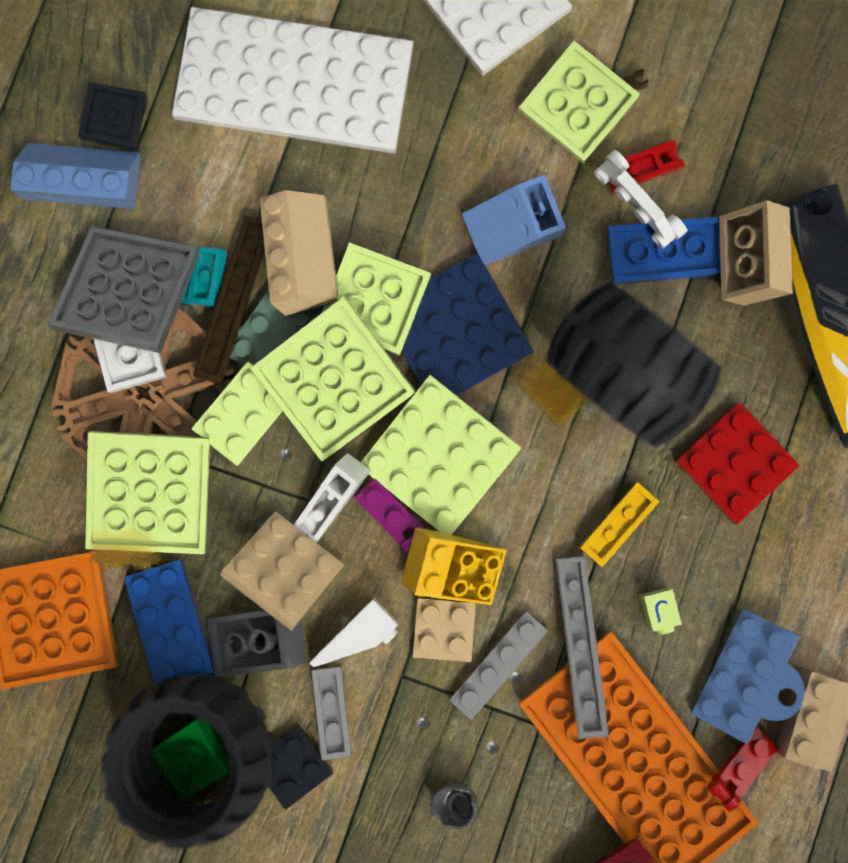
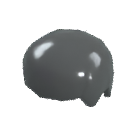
(455, 805)

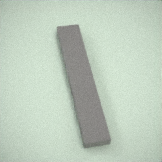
(581, 647)

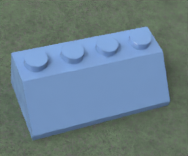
(76, 175)

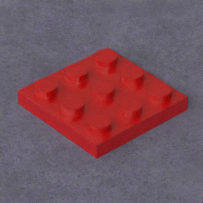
(737, 463)

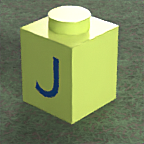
(660, 610)

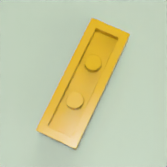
(619, 524)

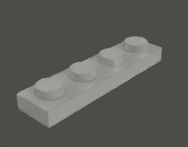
(498, 665)

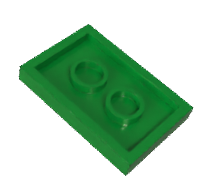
(192, 758)

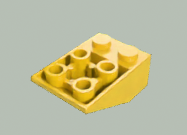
(452, 567)

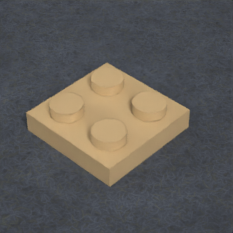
(444, 629)

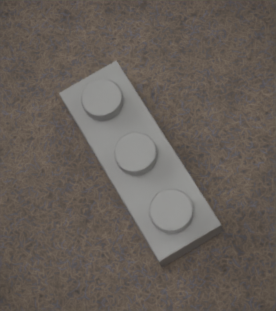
(331, 712)

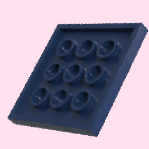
(463, 329)

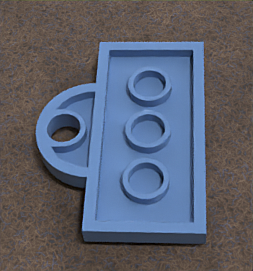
(750, 677)

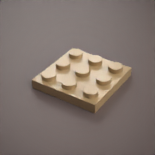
(282, 570)

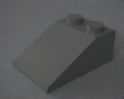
(254, 644)

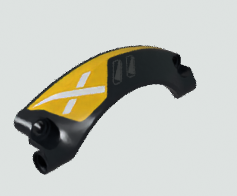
(821, 291)

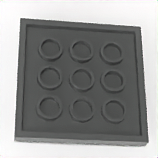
(125, 289)

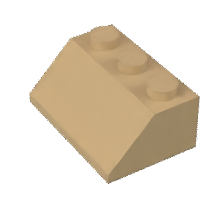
(818, 727)

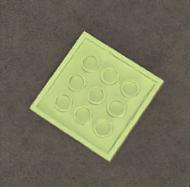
(333, 379)
(440, 456)
(147, 492)

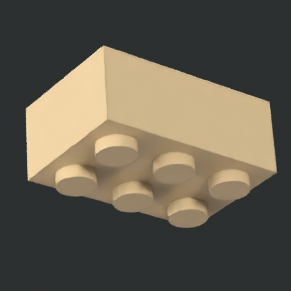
(755, 253)

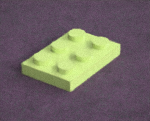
(238, 416)

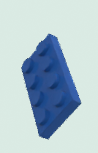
(639, 259)
(169, 622)

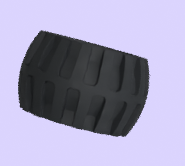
(633, 364)
(139, 792)

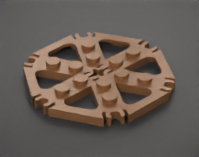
(107, 406)

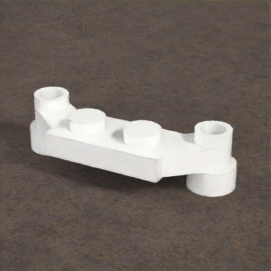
(627, 189)

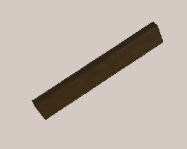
(231, 303)

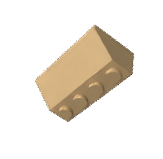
(298, 251)

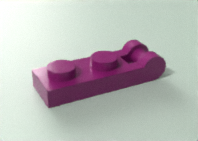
(388, 512)

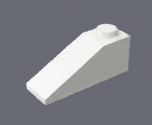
(331, 497)
(363, 632)

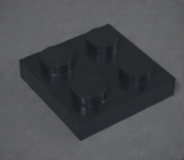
(113, 116)
(296, 767)

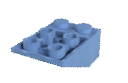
(514, 221)

